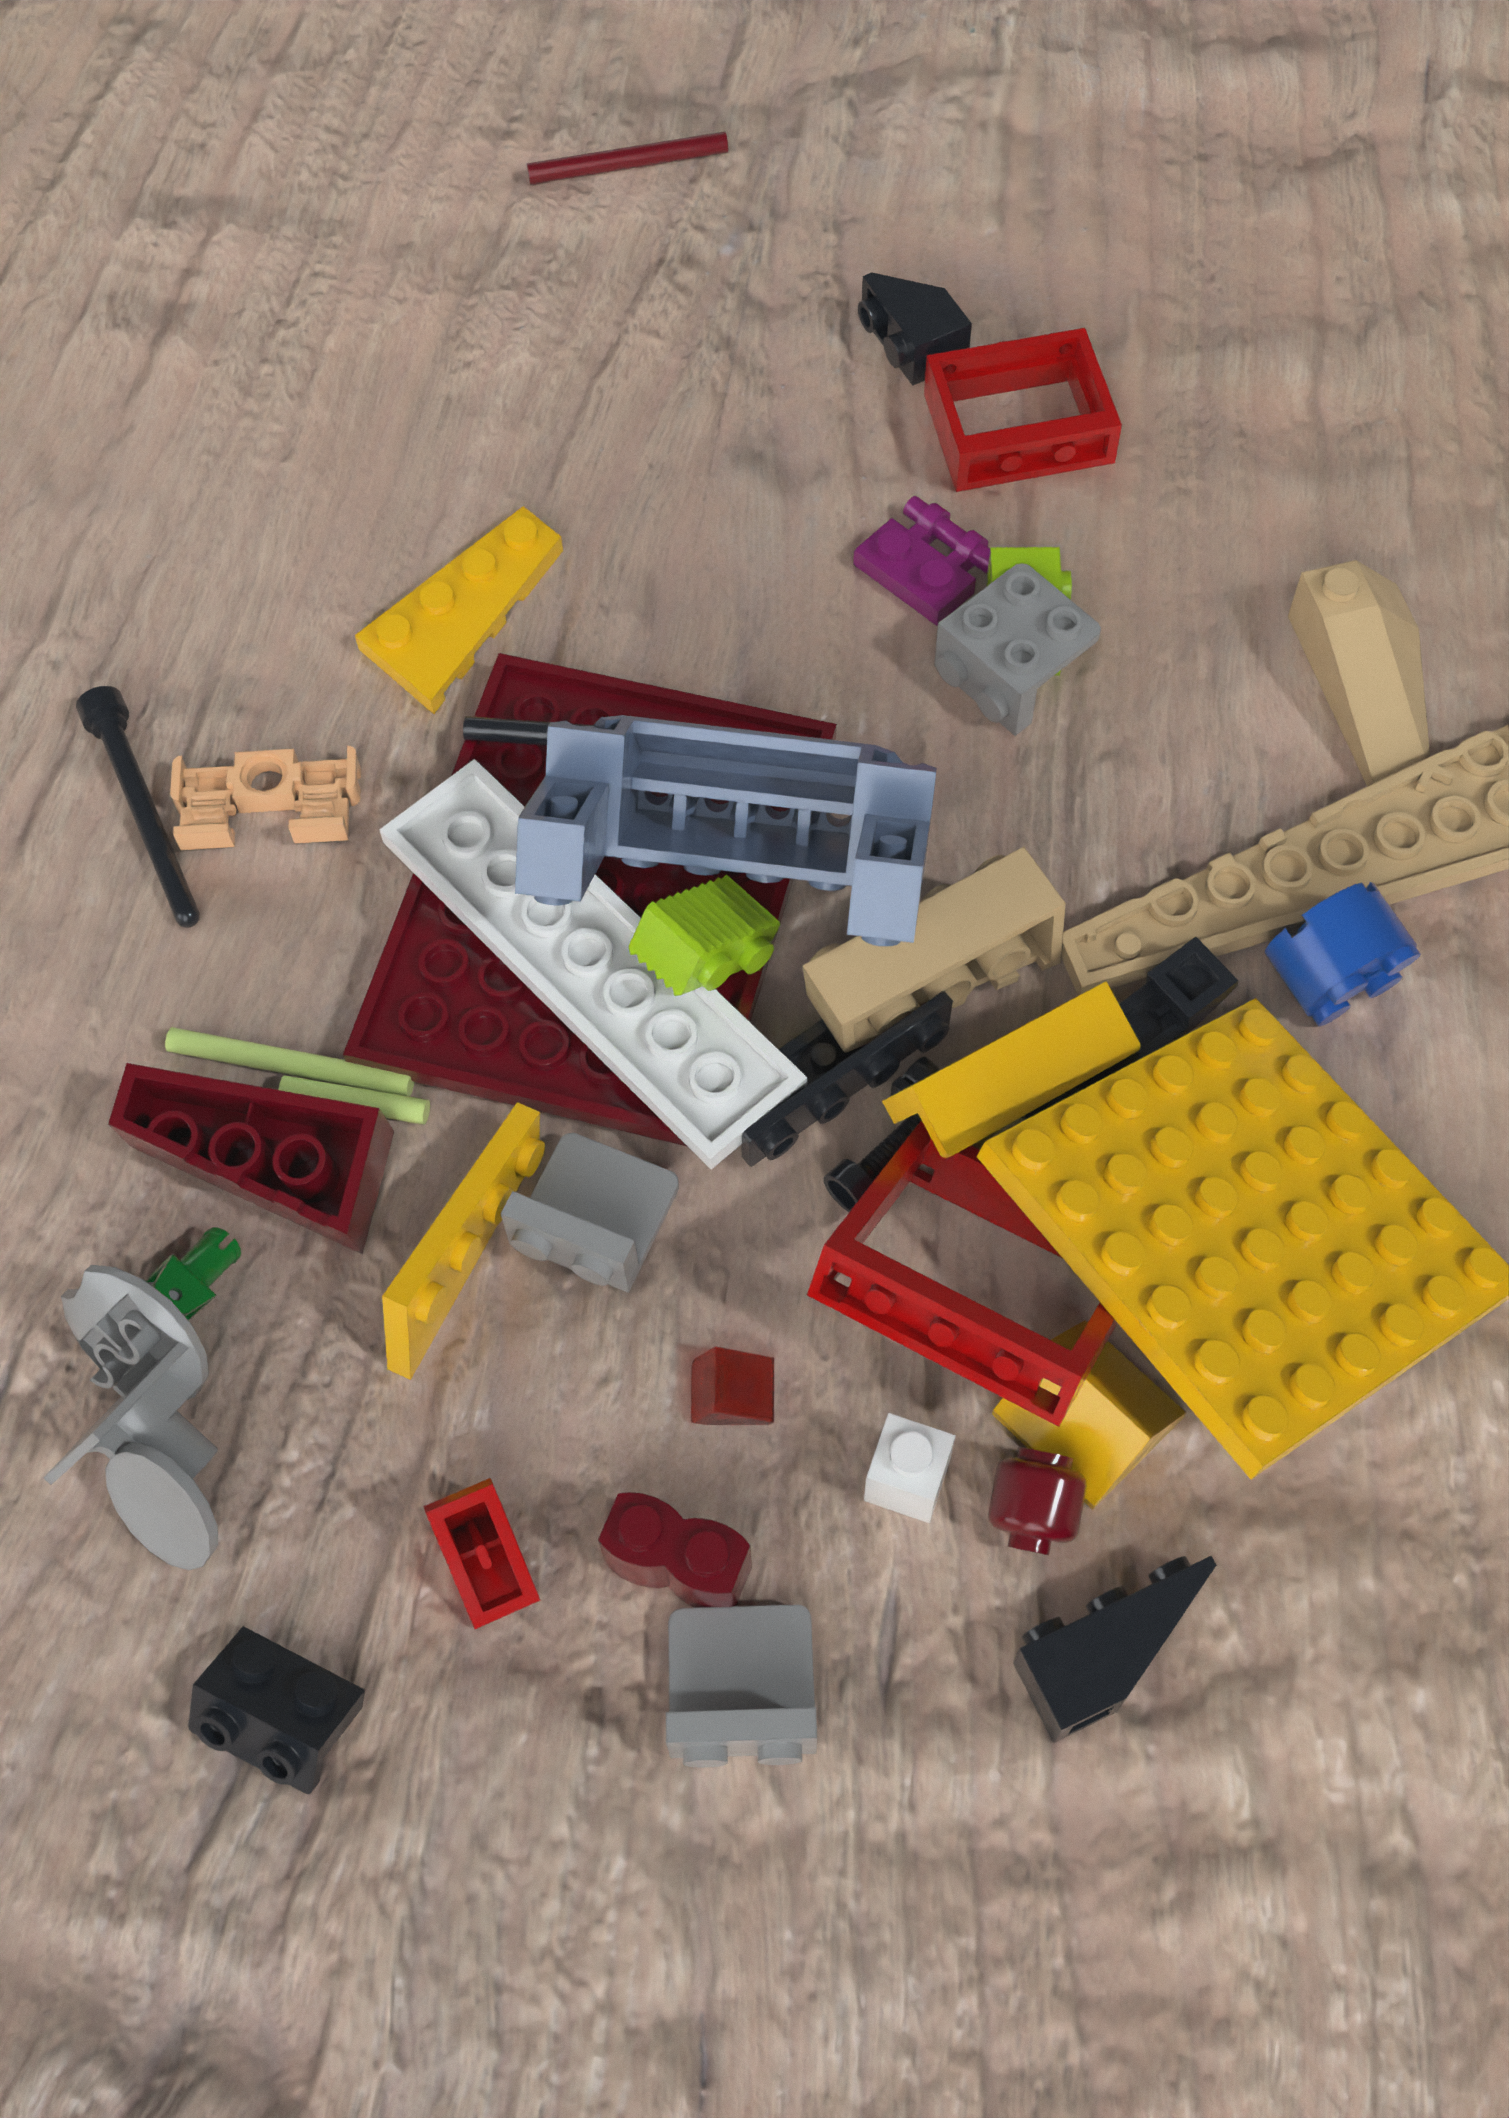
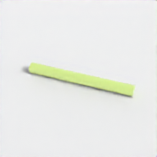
(286, 1061)

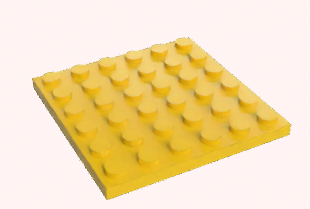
(1250, 1231)

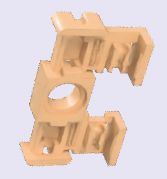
(209, 796)

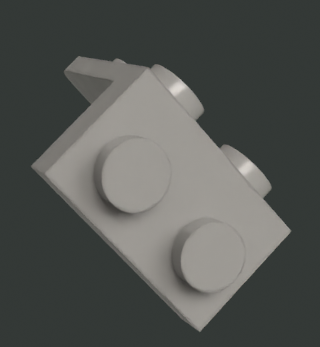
(1011, 644)
(592, 1211)
(741, 1685)

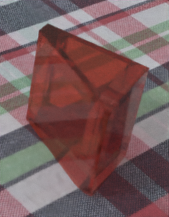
(732, 1388)

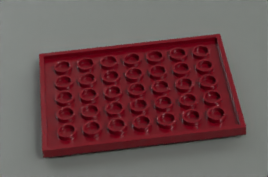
(454, 1009)

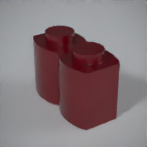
(659, 1549)

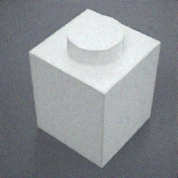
(908, 1467)

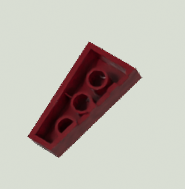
(272, 1147)

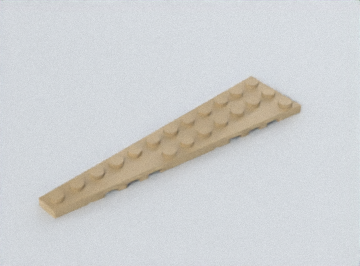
(1404, 834)

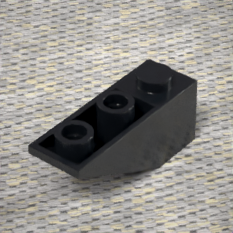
(1093, 1664)

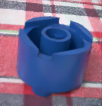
(1341, 950)

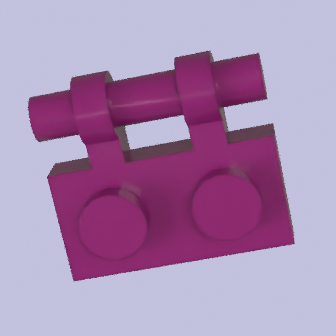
(918, 572)

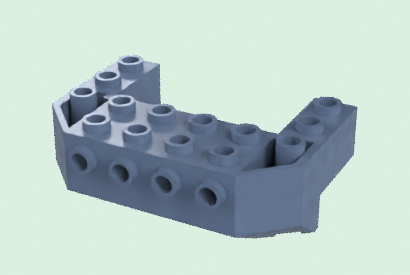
(602, 806)

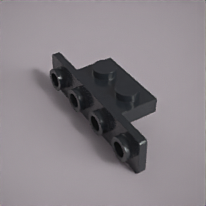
(839, 1075)

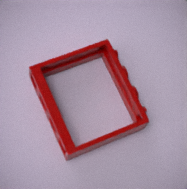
(936, 1318)

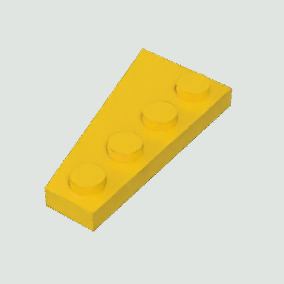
(448, 617)
(454, 1242)

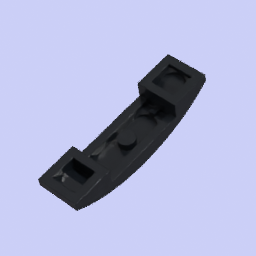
(1169, 1005)

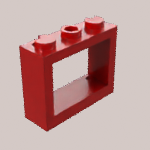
(1031, 448)

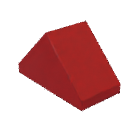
(482, 1553)

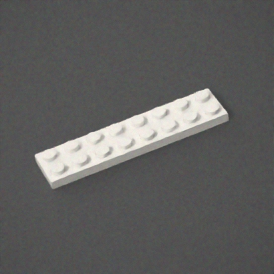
(679, 1054)

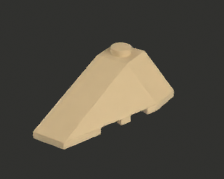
(1366, 663)

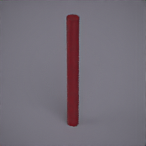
(627, 157)

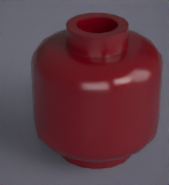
(1037, 1500)

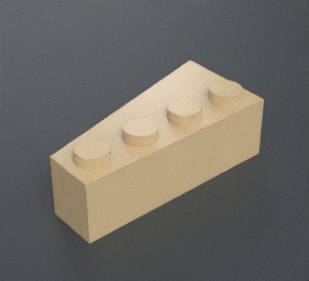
(962, 938)

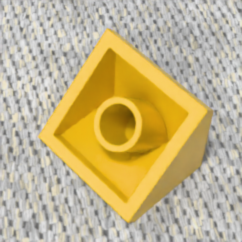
(1108, 1425)

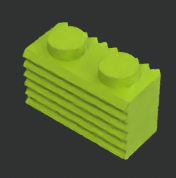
(704, 936)

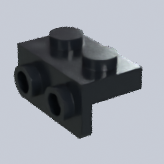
(272, 1709)

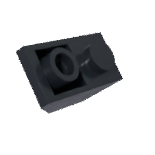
(912, 321)

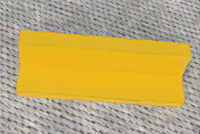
(1018, 1071)

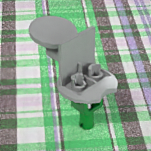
(147, 1345)

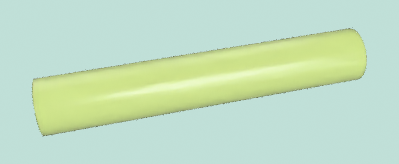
(392, 1105)

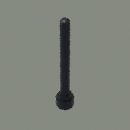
(106, 717)

